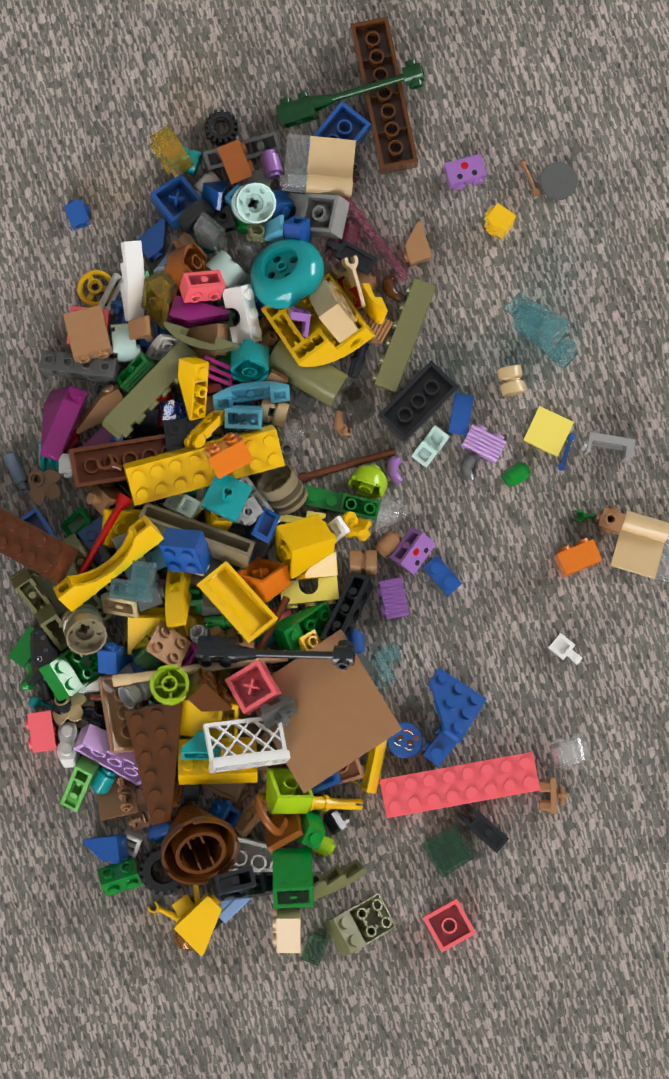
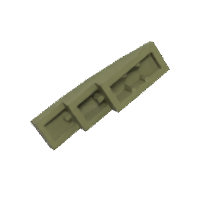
(336, 878)

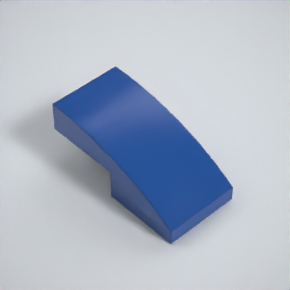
(461, 414)

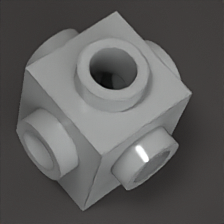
(252, 511)

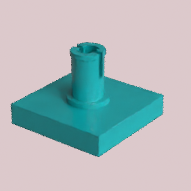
(226, 497)

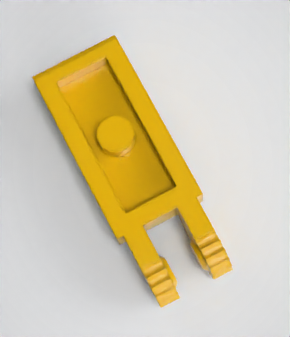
(205, 429)

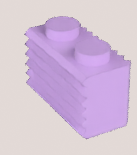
(483, 443)

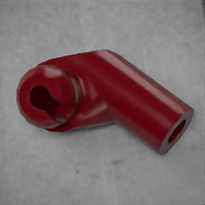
(73, 442)

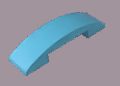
(251, 391)

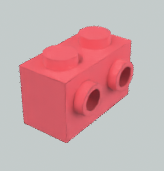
(202, 286)

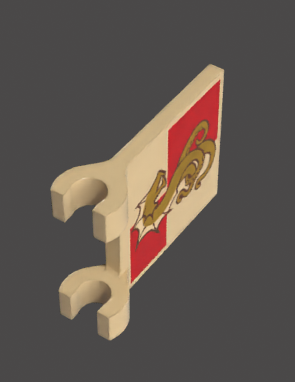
(349, 280)

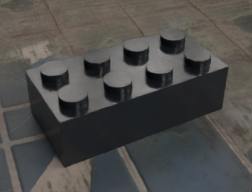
(418, 402)

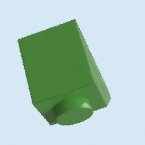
(79, 783)

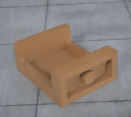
(88, 334)

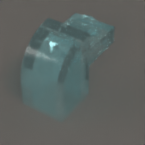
(383, 658)

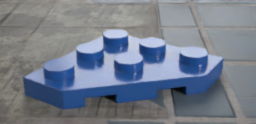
(454, 704)

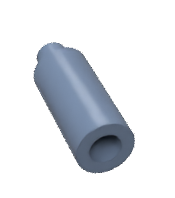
(16, 470)

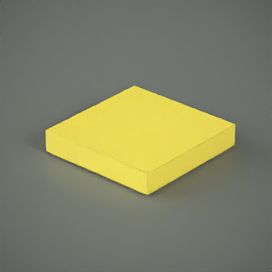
(548, 431)

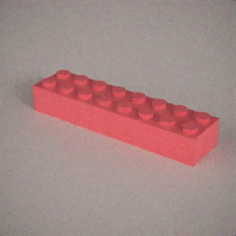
(459, 784)

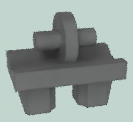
(279, 712)

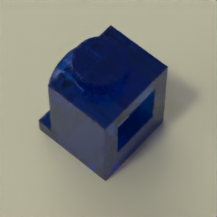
(173, 410)

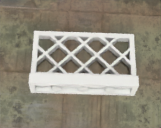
(243, 760)

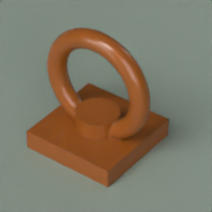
(279, 828)

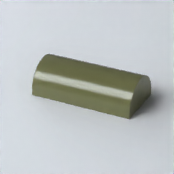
(320, 382)

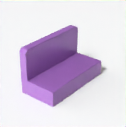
(303, 315)

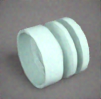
(264, 205)

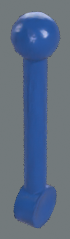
(561, 466)

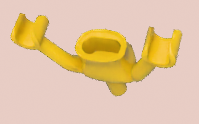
(180, 906)

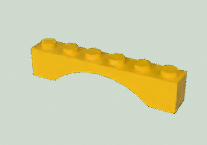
(79, 588)

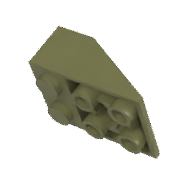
(360, 925)

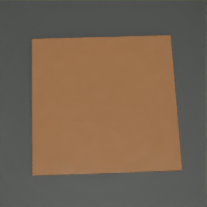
(335, 718)

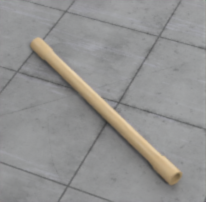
(128, 678)

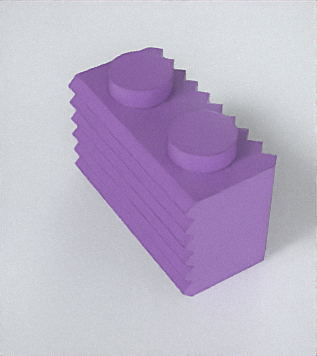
(393, 598)

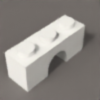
(242, 300)

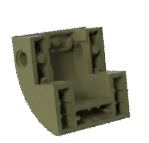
(42, 600)

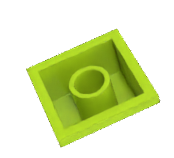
(285, 794)

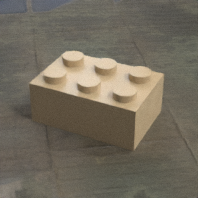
(333, 310)

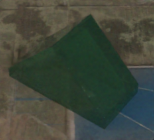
(315, 948)

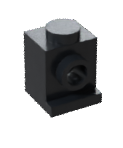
(228, 223)

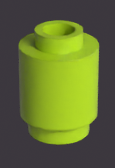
(326, 847)

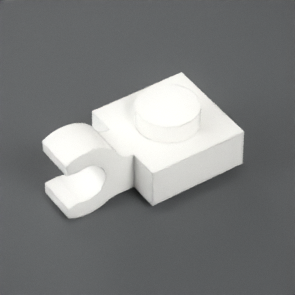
(563, 647)

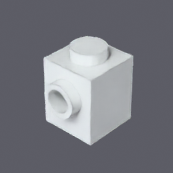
(64, 466)

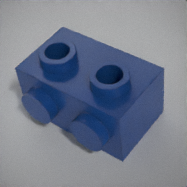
(439, 748)

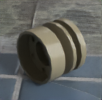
(282, 489)
(84, 638)

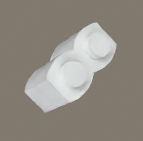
(68, 735)

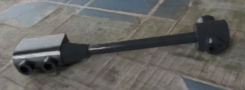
(227, 651)

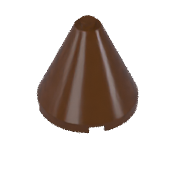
(198, 846)

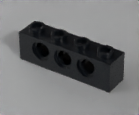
(348, 606)

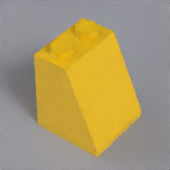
(303, 544)

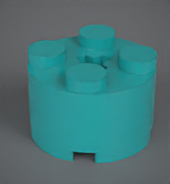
(250, 362)

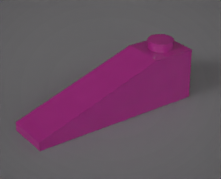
(60, 418)

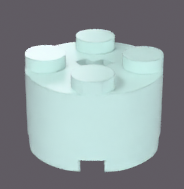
(231, 272)
(122, 345)

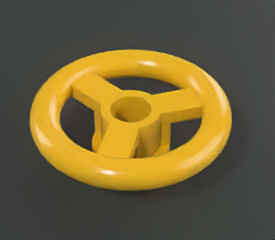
(92, 282)

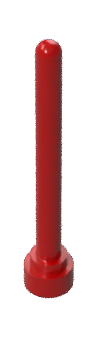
(121, 502)

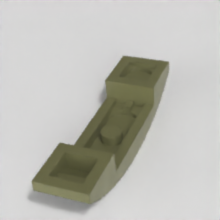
(219, 346)

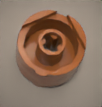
(185, 260)

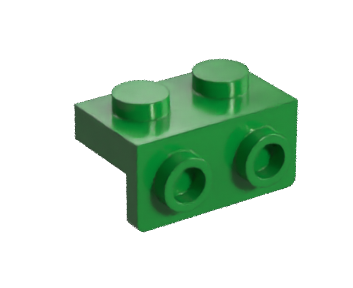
(119, 877)

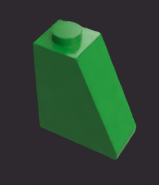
(312, 829)

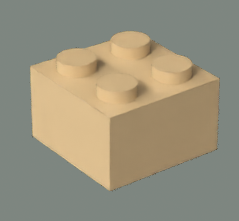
(287, 930)

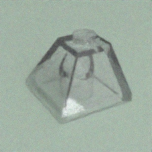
(389, 514)

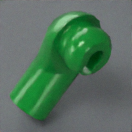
(24, 685)

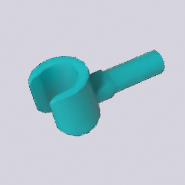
(35, 701)

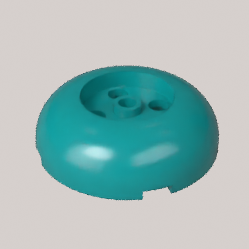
(296, 270)

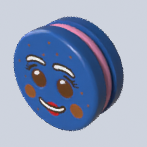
(406, 742)

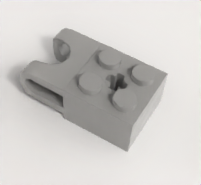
(324, 211)

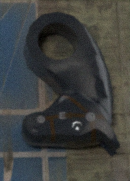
(43, 651)

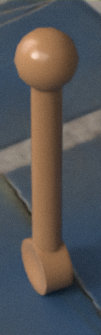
(536, 192)

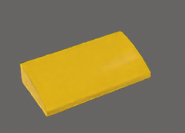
(237, 602)
(373, 768)

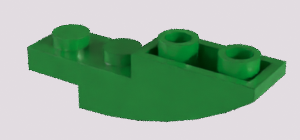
(341, 503)

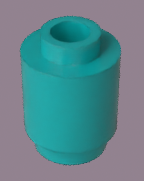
(103, 780)

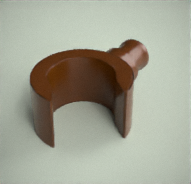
(114, 465)

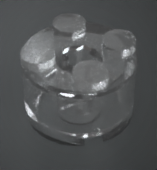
(570, 752)

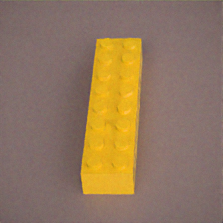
(189, 469)

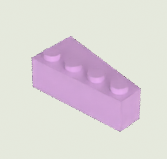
(95, 745)

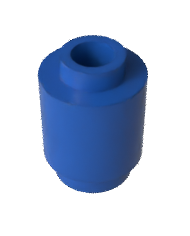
(358, 641)
(158, 831)

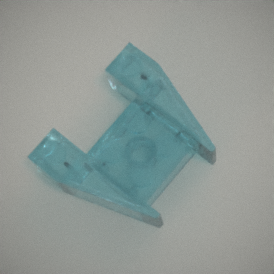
(542, 329)

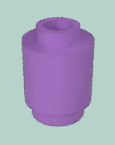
(271, 164)

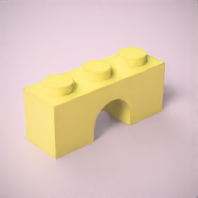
(326, 591)

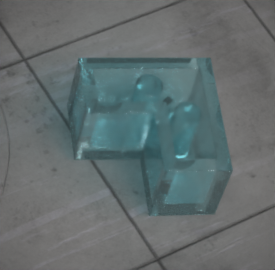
(139, 587)

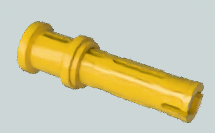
(325, 803)

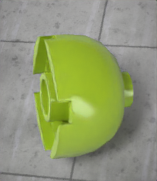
(369, 481)
(169, 685)

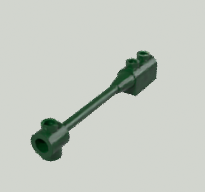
(307, 106)

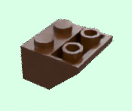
(207, 693)

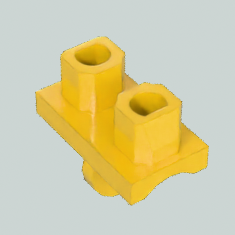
(357, 526)

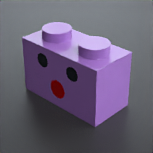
(465, 172)
(412, 550)

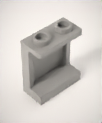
(611, 442)

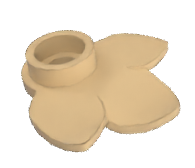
(76, 711)

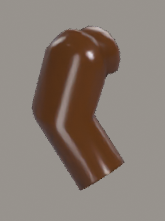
(389, 288)

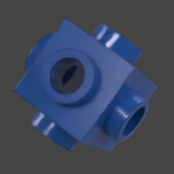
(225, 811)

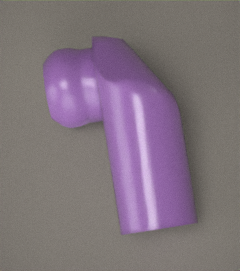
(392, 468)

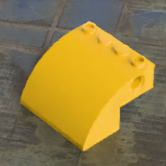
(320, 345)

